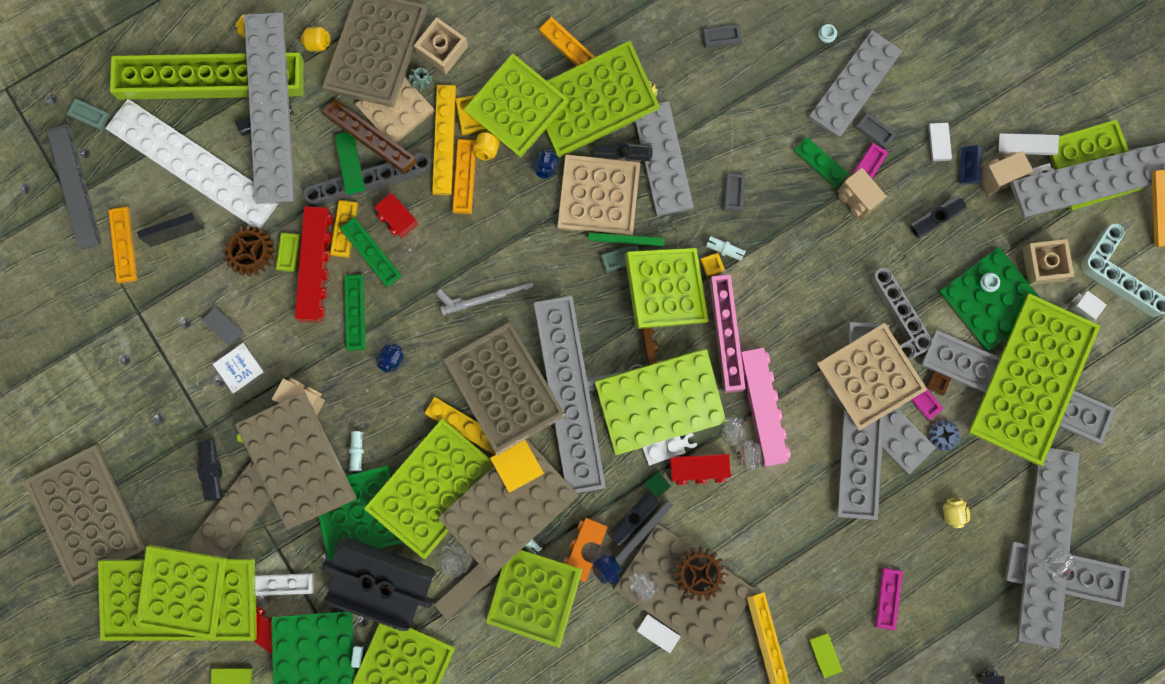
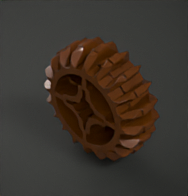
(242, 254)
(713, 584)

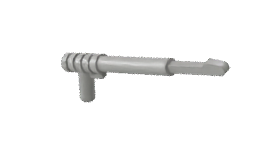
(458, 304)

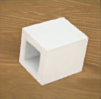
(1087, 306)

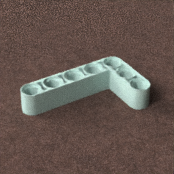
(1118, 275)

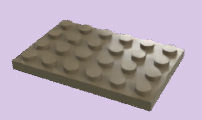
(375, 50)
(504, 388)
(295, 461)
(84, 514)
(501, 523)
(699, 622)

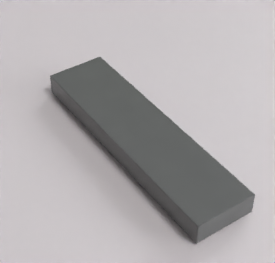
(643, 531)

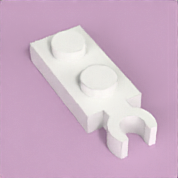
(667, 449)

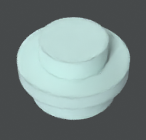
(827, 33)
(990, 282)

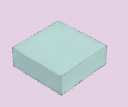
(357, 656)

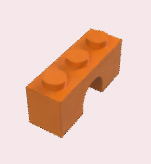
(589, 532)

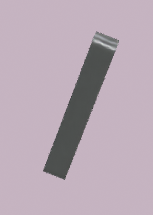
(376, 183)
(74, 186)

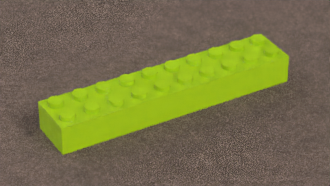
(191, 76)

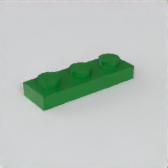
(820, 162)

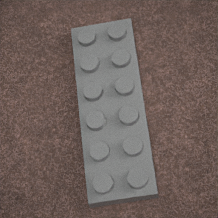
(855, 84)
(666, 169)
(900, 439)
(1088, 580)

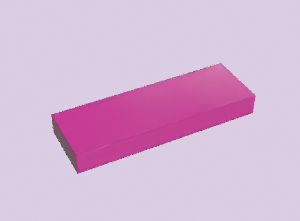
(888, 599)

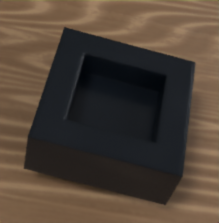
(991, 677)

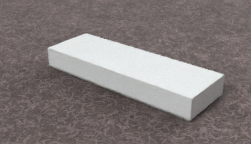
(1029, 144)
(284, 584)

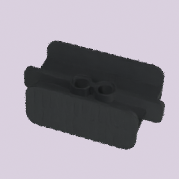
(350, 593)

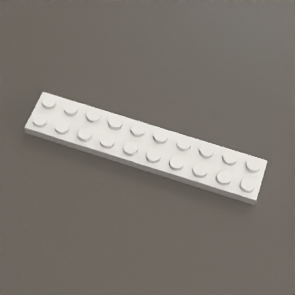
(189, 163)

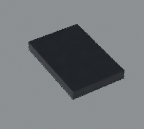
(171, 229)

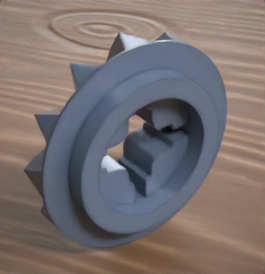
(937, 429)

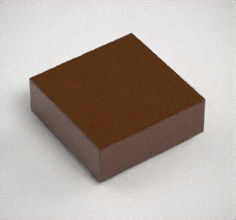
(938, 383)

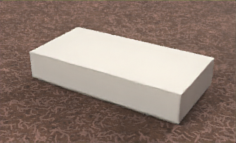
(940, 142)
(658, 633)

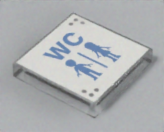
(239, 368)

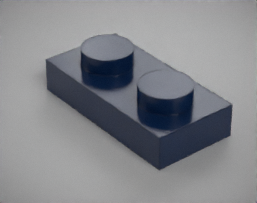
(970, 165)

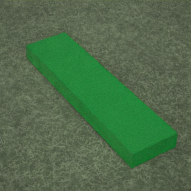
(349, 163)
(629, 239)
(370, 252)
(355, 312)

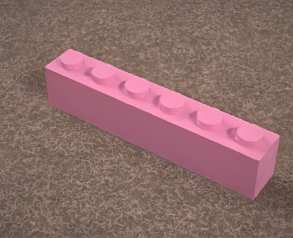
(727, 334)
(764, 407)

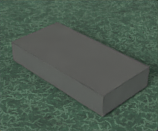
(722, 36)
(875, 131)
(734, 192)
(222, 326)

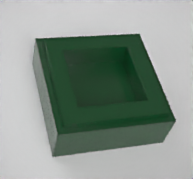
(657, 485)

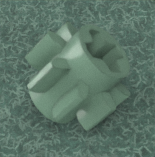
(420, 78)

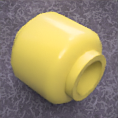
(956, 512)

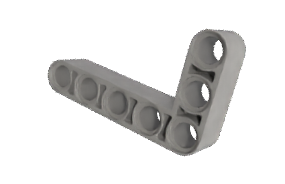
(902, 320)

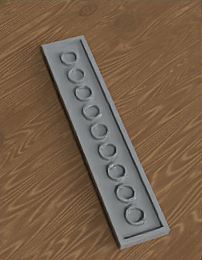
(269, 108)
(1087, 181)
(975, 368)
(569, 385)
(860, 457)
(1048, 530)

